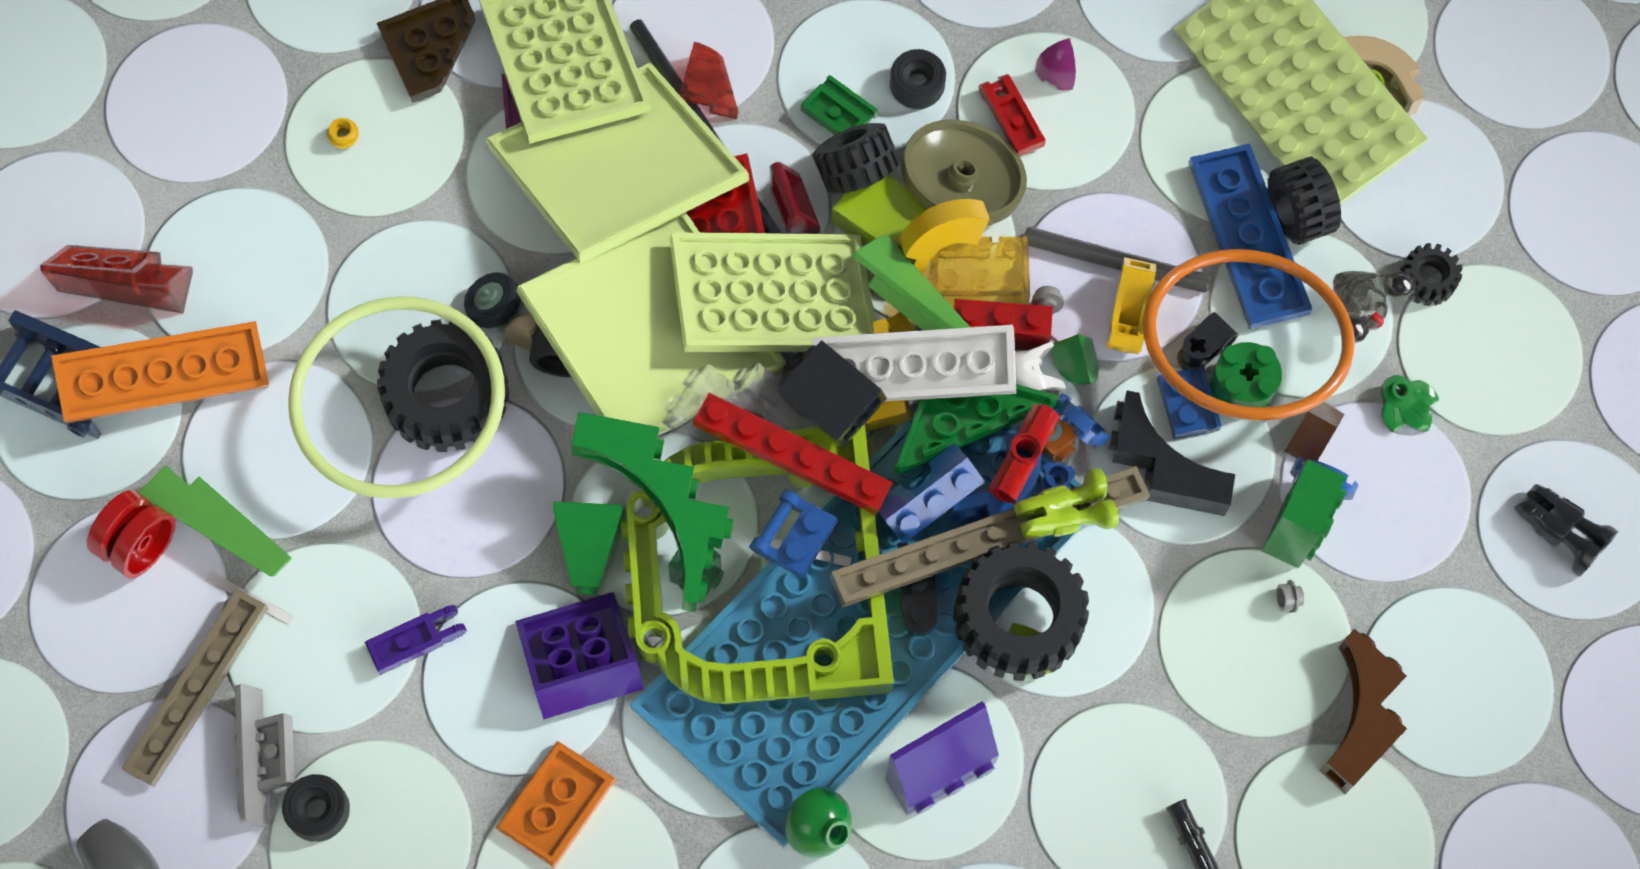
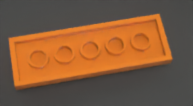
(159, 371)

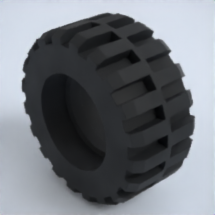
(409, 361)
(1028, 569)

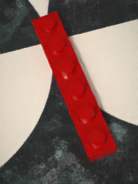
(792, 453)

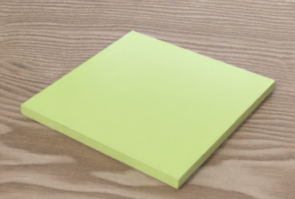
(623, 174)
(621, 327)

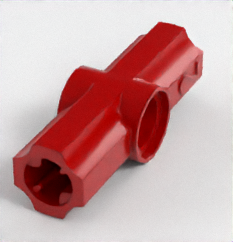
(1016, 469)

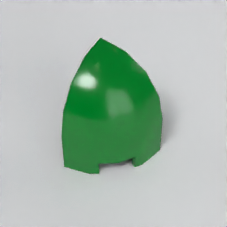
(1076, 359)

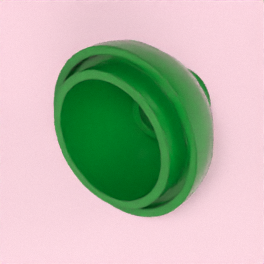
(818, 823)

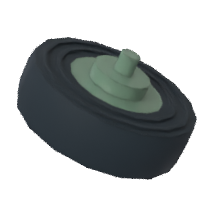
(492, 300)

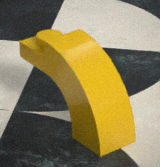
(942, 226)

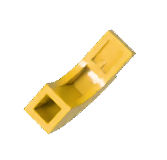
(1129, 306)

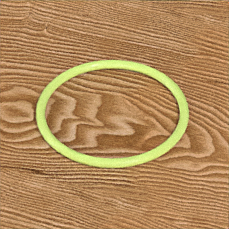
(427, 484)

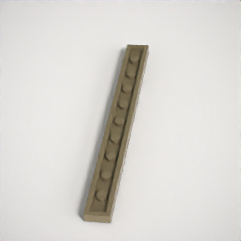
(959, 546)

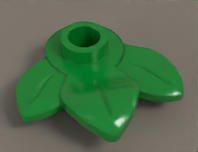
(1409, 408)

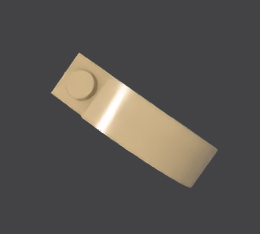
(1395, 67)

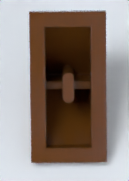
(1314, 432)

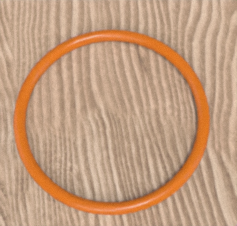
(1233, 410)

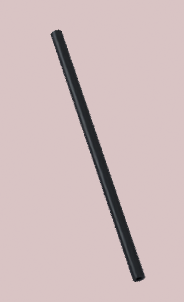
(665, 68)

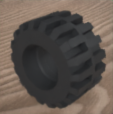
(856, 158)
(1304, 200)

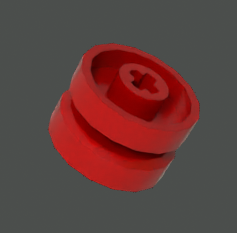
(131, 533)

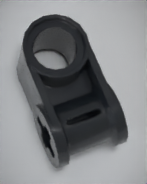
(1206, 341)

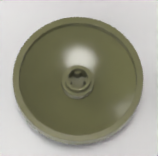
(964, 162)

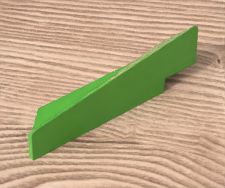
(906, 287)
(216, 519)

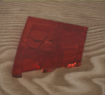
(708, 82)

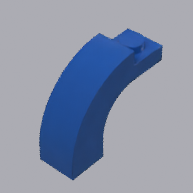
(984, 503)

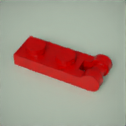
(1012, 115)

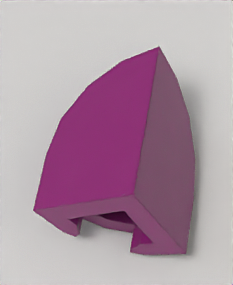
(1057, 65)

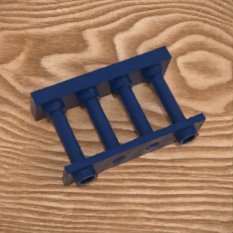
(55, 342)

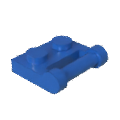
(802, 540)

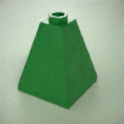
(588, 540)

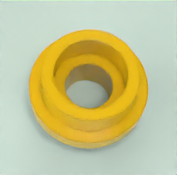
(339, 126)

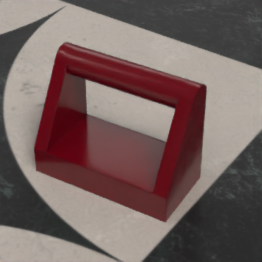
(792, 200)

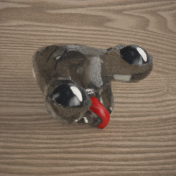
(1365, 296)

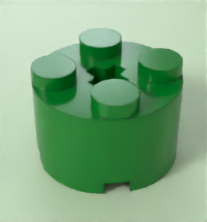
(1246, 375)

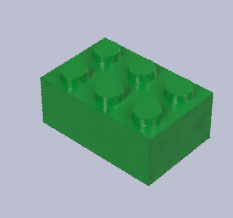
(1306, 514)

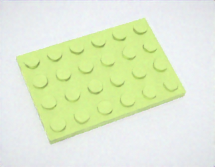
(565, 64)
(768, 290)

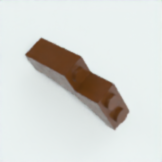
(1371, 726)

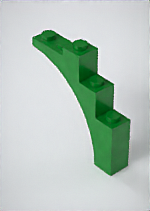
(633, 452)

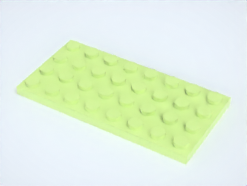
(1302, 87)

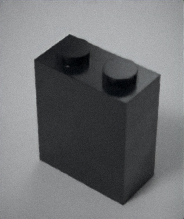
(831, 393)

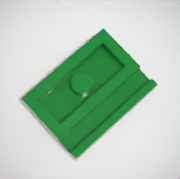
(837, 107)

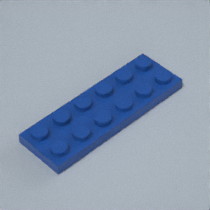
(1247, 220)

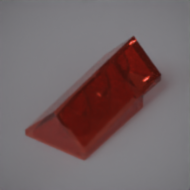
(119, 276)

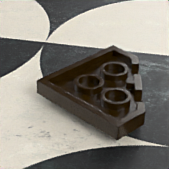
(427, 43)

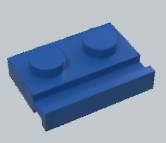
(1184, 415)

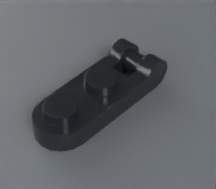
(919, 605)

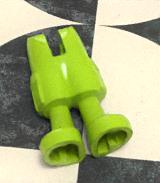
(1059, 514)

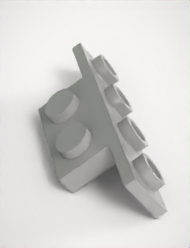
(263, 754)

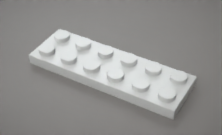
(933, 361)

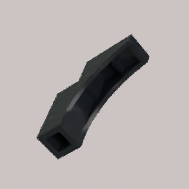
(1168, 474)

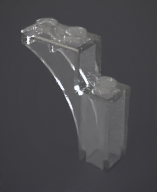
(750, 389)

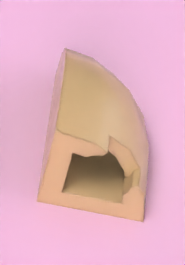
(521, 331)

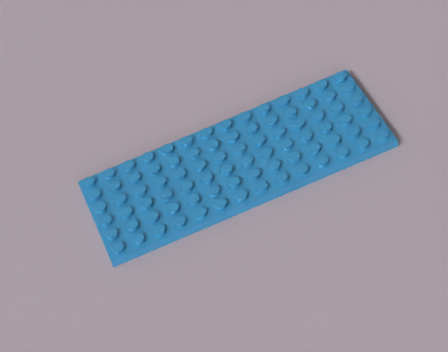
(780, 748)

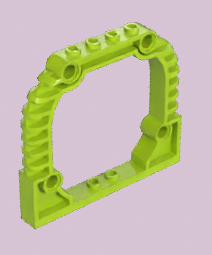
(859, 658)

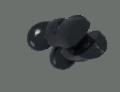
(1555, 520)

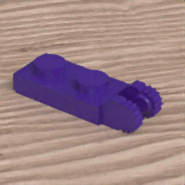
(413, 639)

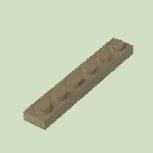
(195, 688)

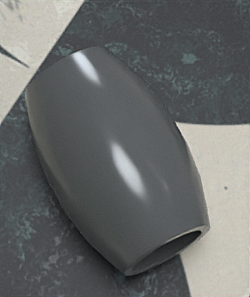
(113, 847)

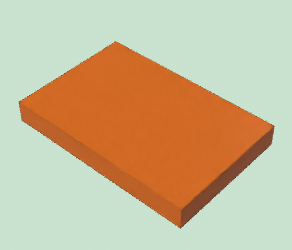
(555, 804)

